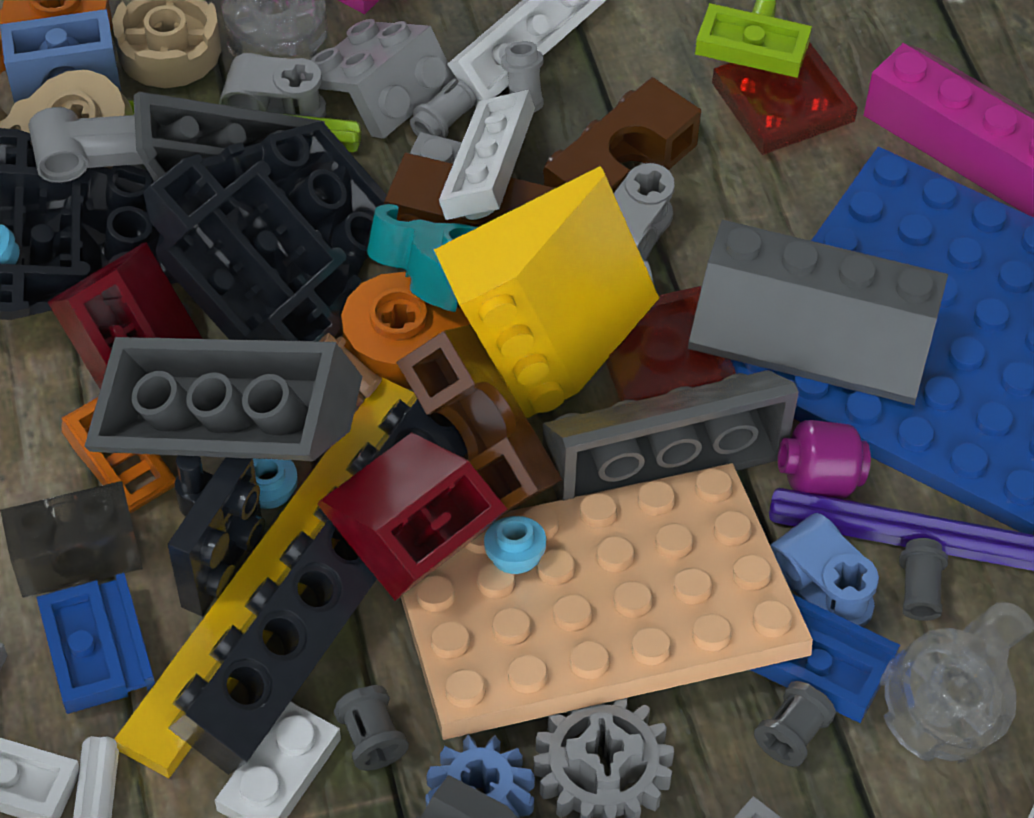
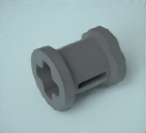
(795, 723)
(371, 727)

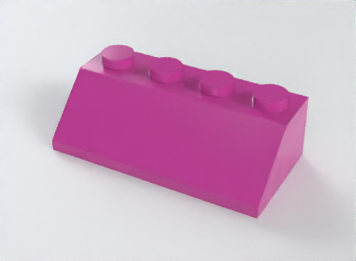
(956, 122)

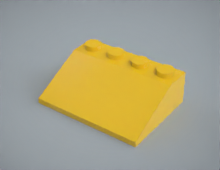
(551, 288)

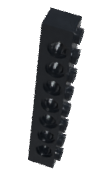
(232, 731)

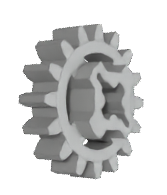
(630, 751)

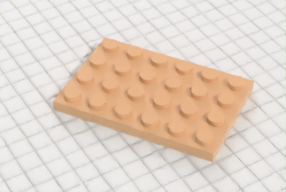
(626, 601)

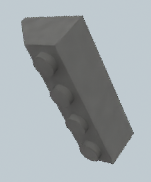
(817, 311)
(224, 398)
(672, 433)

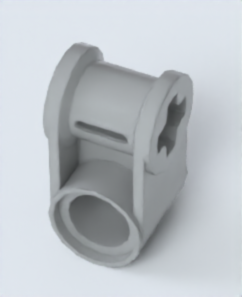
(274, 85)
(646, 204)

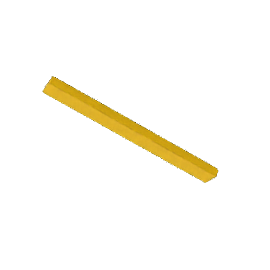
(146, 732)

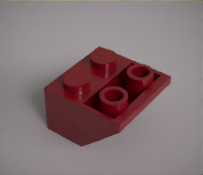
(121, 300)
(411, 511)

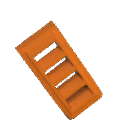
(76, 428)

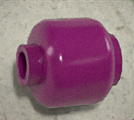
(825, 459)

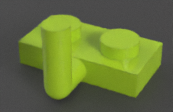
(754, 38)

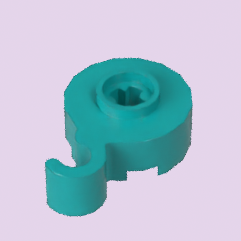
(412, 248)

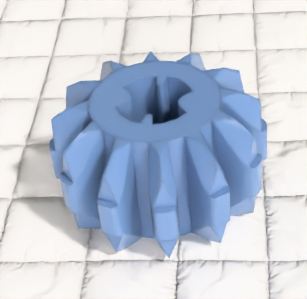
(487, 769)

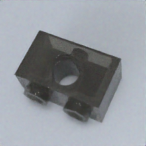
(71, 539)

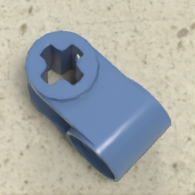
(827, 569)

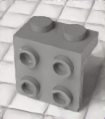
(385, 71)

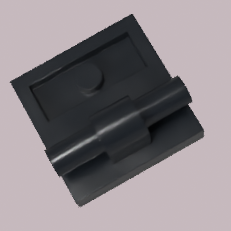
(217, 529)

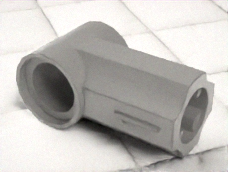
(71, 145)

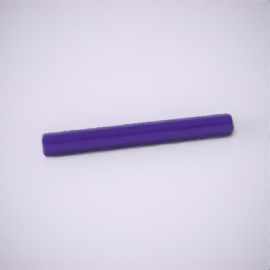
(901, 526)

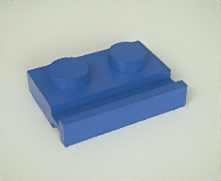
(95, 643)
(843, 661)

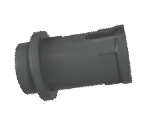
(923, 578)

